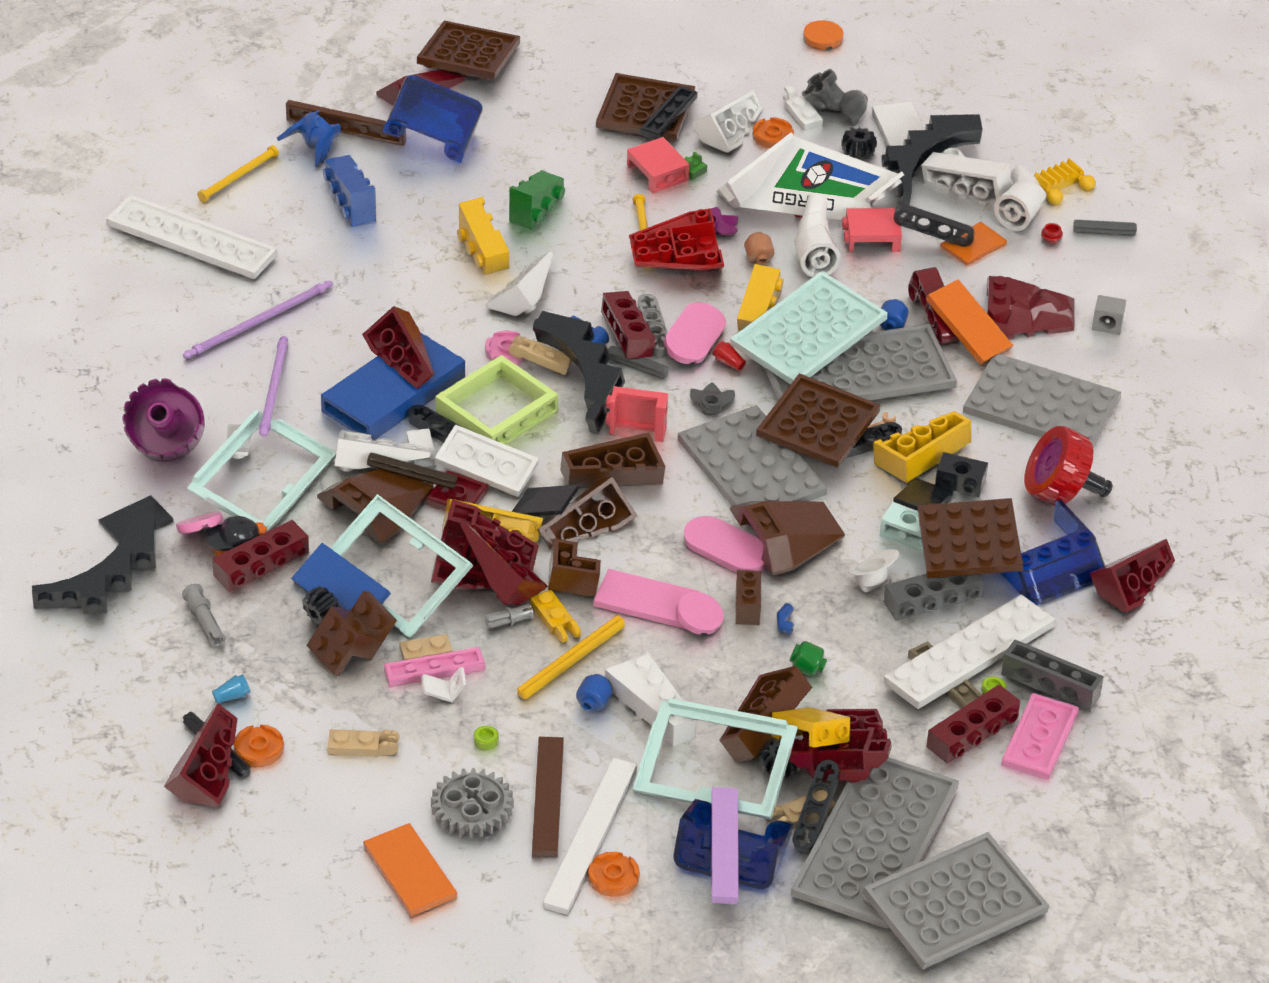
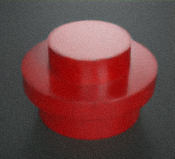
(1052, 232)

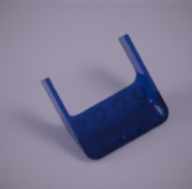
(1059, 564)

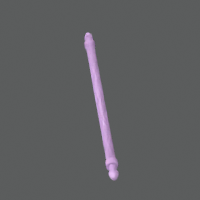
(198, 349)
(265, 424)

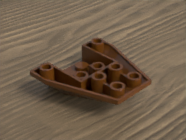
(359, 491)
(789, 530)

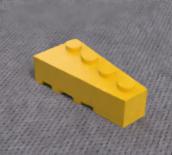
(923, 446)

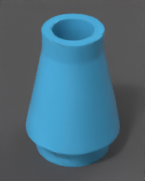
(232, 689)

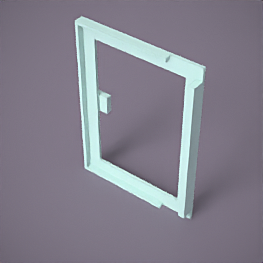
(233, 444)
(420, 538)
(718, 716)

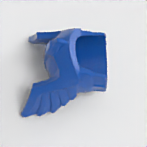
(316, 133)

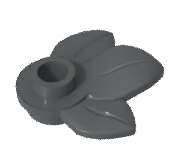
(711, 398)

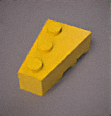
(480, 237)
(761, 294)

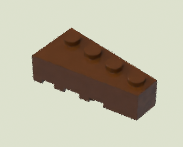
(627, 460)
(770, 693)

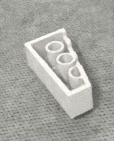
(967, 177)
(642, 688)

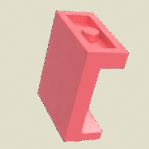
(659, 164)
(871, 226)
(638, 411)

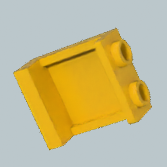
(823, 726)

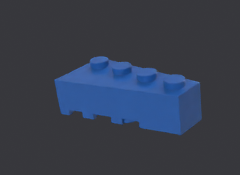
(351, 190)

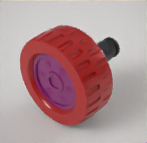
(1062, 467)

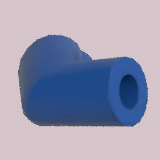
(783, 624)

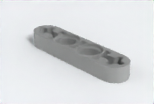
(654, 325)

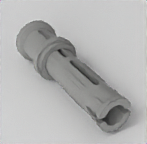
(201, 607)

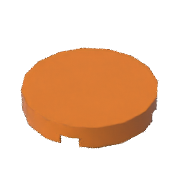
(823, 34)
(771, 131)
(259, 745)
(613, 874)

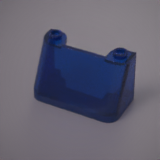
(435, 113)
(757, 854)

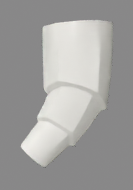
(1021, 202)
(813, 242)

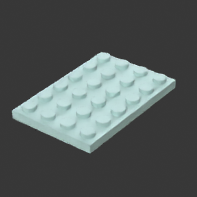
(808, 328)

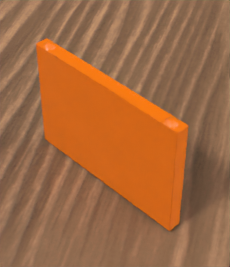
(984, 243)

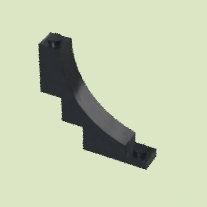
(575, 340)

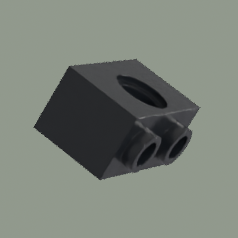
(961, 474)

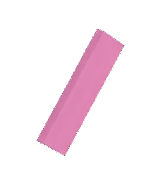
(435, 665)

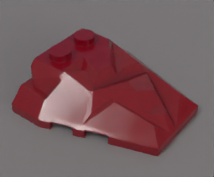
(1026, 308)
(454, 537)
(855, 759)

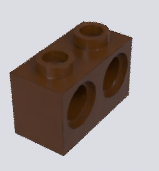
(748, 597)

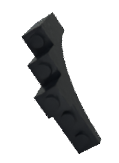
(939, 134)
(114, 573)

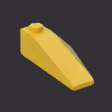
(522, 523)

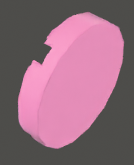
(499, 345)
(198, 522)
(699, 613)

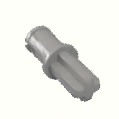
(509, 616)

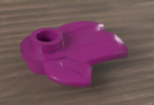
(724, 223)

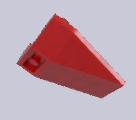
(679, 244)

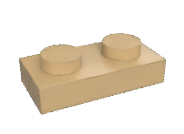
(425, 647)

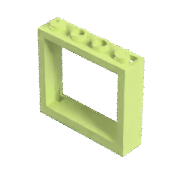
(543, 407)

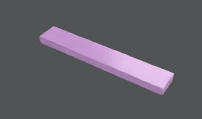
(724, 845)

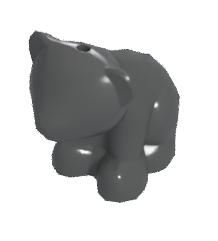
(826, 95)

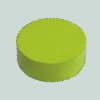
(990, 682)
(486, 737)

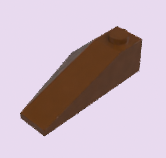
(590, 514)

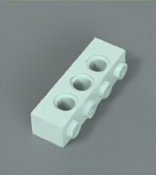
(902, 526)

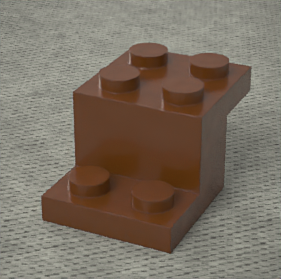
(351, 632)

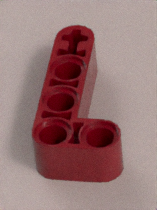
(920, 286)

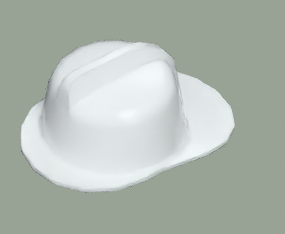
(874, 570)

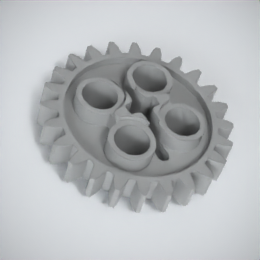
(472, 802)

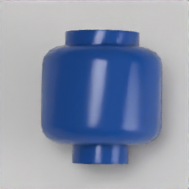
(896, 314)
(595, 692)

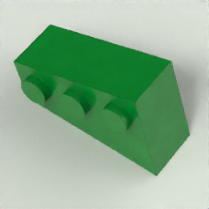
(534, 198)

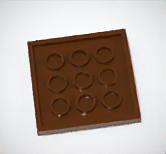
(468, 50)
(633, 101)
(818, 420)
(969, 538)

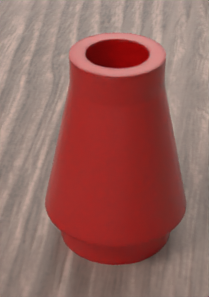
(728, 355)

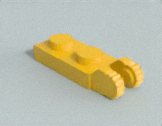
(554, 615)

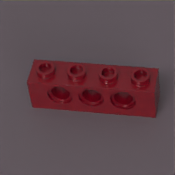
(628, 324)
(260, 555)
(973, 724)

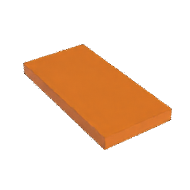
(969, 322)
(410, 869)

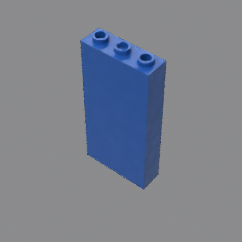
(380, 398)

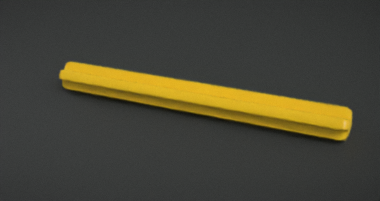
(570, 657)

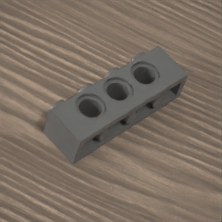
(926, 594)
(1052, 675)

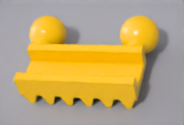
(1063, 176)

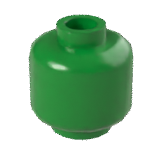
(808, 658)

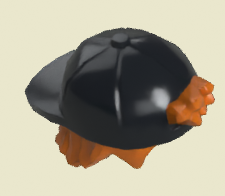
(232, 533)

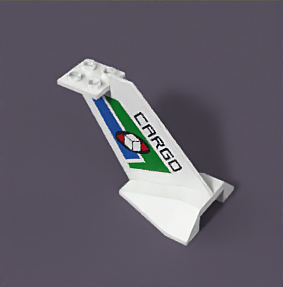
(797, 168)

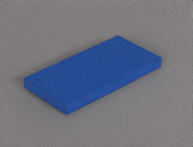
(339, 576)

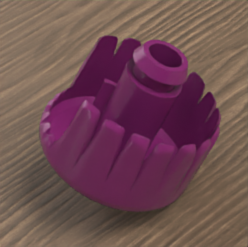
(163, 420)

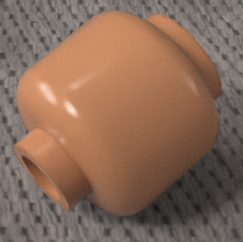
(759, 248)

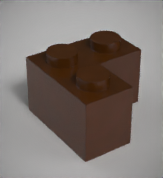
(570, 572)

